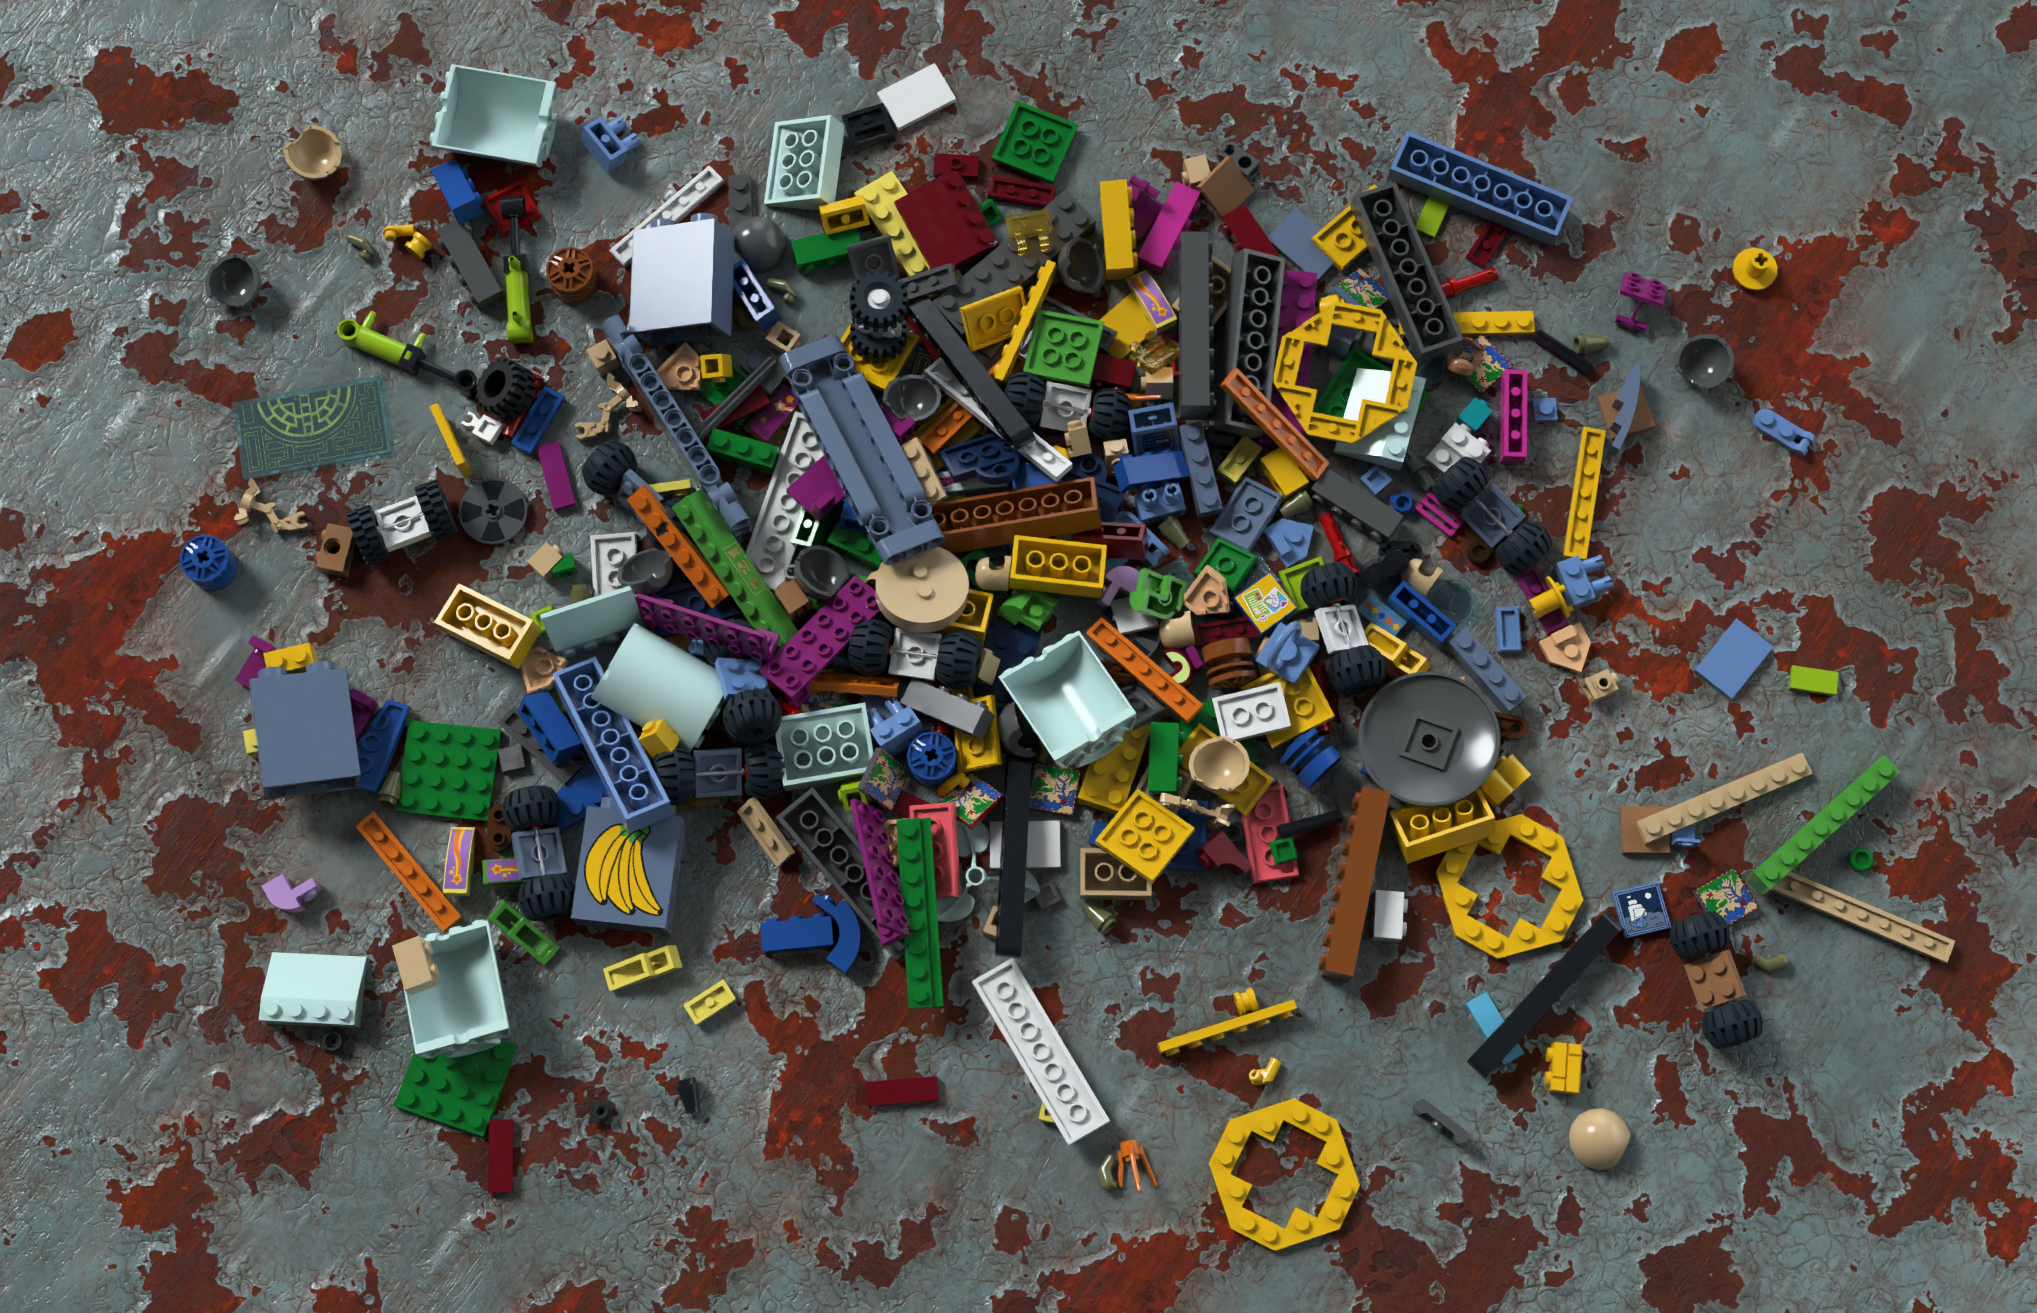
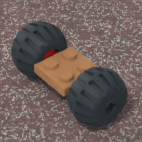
(1715, 980)

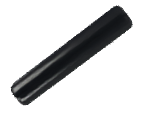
(1563, 352)
(1309, 824)

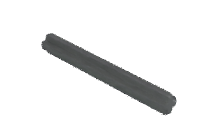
(736, 398)

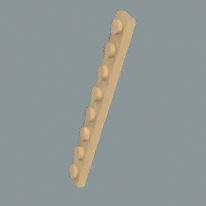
(1723, 798)
(1865, 916)

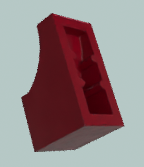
(1221, 852)

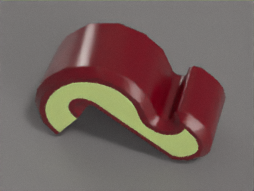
(1183, 668)

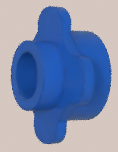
(1405, 498)

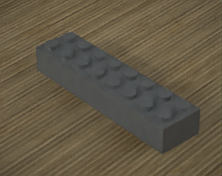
(1007, 270)
(1406, 272)
(1195, 326)
(1250, 334)
(836, 856)

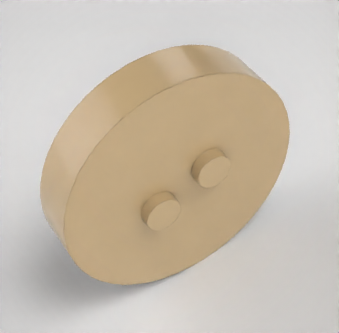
(923, 591)

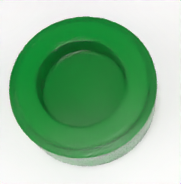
(1860, 859)

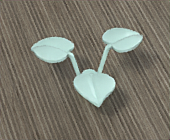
(969, 843)

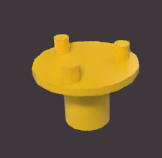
(1754, 269)
(1550, 600)

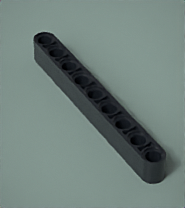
(970, 374)
(1013, 857)
(1544, 994)

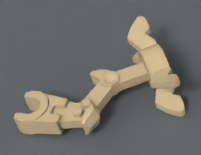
(593, 429)
(248, 503)
(1218, 815)

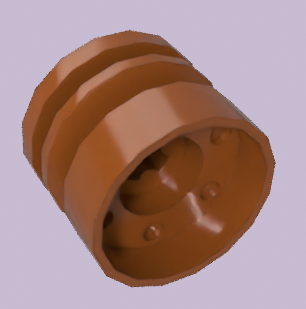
(576, 286)
(1228, 662)

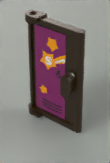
(769, 422)

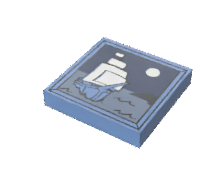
(1641, 910)

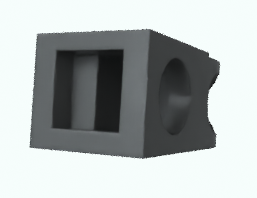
(1246, 163)

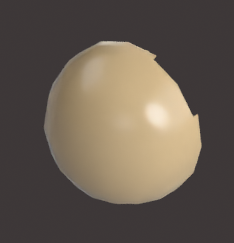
(314, 153)
(1219, 765)
(1599, 1138)

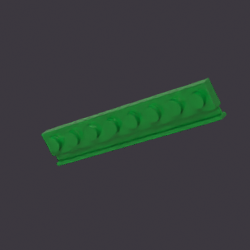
(920, 908)

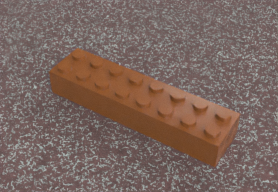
(1028, 511)
(1355, 884)

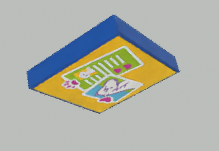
(1265, 603)

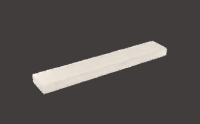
(674, 209)

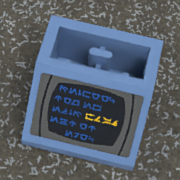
(1154, 429)

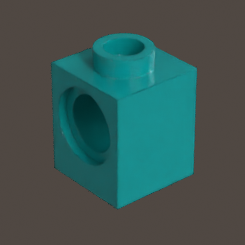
(1475, 415)

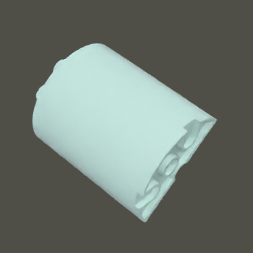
(496, 116)
(660, 681)
(1070, 701)
(468, 1005)

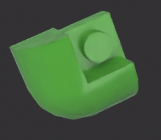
(1157, 595)
(1029, 607)

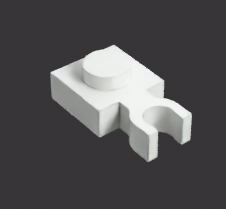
(485, 428)

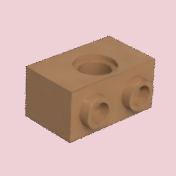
(338, 563)
(793, 601)

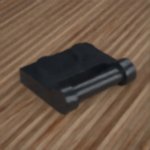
(866, 121)

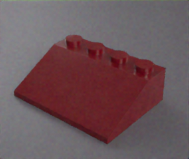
(947, 223)

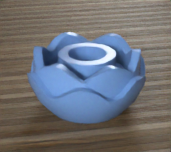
(696, 650)

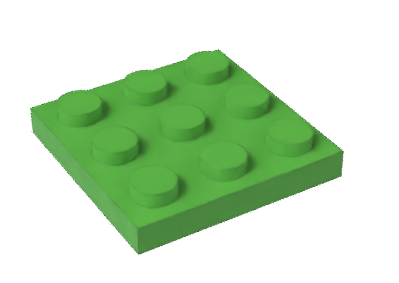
(1064, 347)

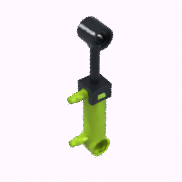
(517, 273)
(407, 356)

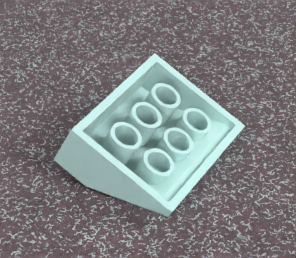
(804, 163)
(1390, 441)
(592, 622)
(824, 746)
(313, 990)

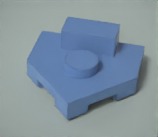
(1289, 540)

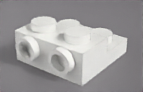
(1455, 445)

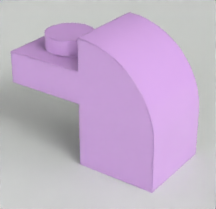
(1118, 578)
(285, 897)

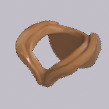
(1461, 365)

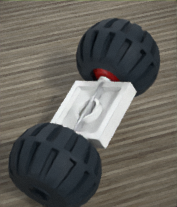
(1061, 403)
(915, 654)
(1357, 664)

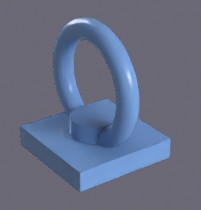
(1288, 652)

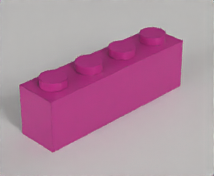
(1167, 228)
(1513, 417)

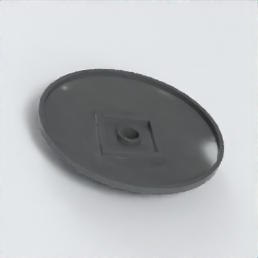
(1436, 708)

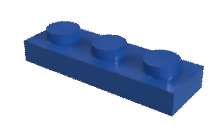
(538, 420)

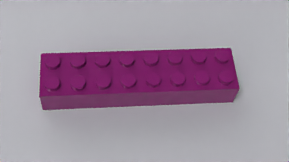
(1295, 308)

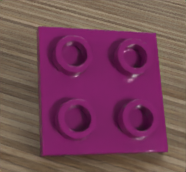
(1145, 207)
(1642, 290)

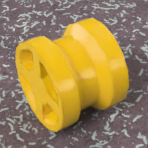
(418, 245)
(1245, 1001)

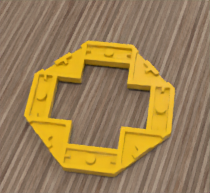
(1371, 413)
(1524, 935)
(1332, 1158)

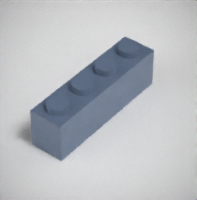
(1200, 469)
(1485, 671)

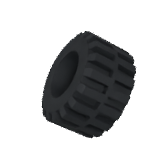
(505, 389)

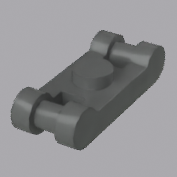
(1441, 1121)

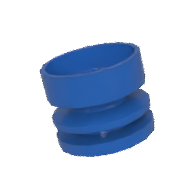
(215, 573)
(1310, 758)
(937, 771)

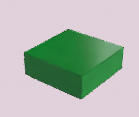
(1283, 850)

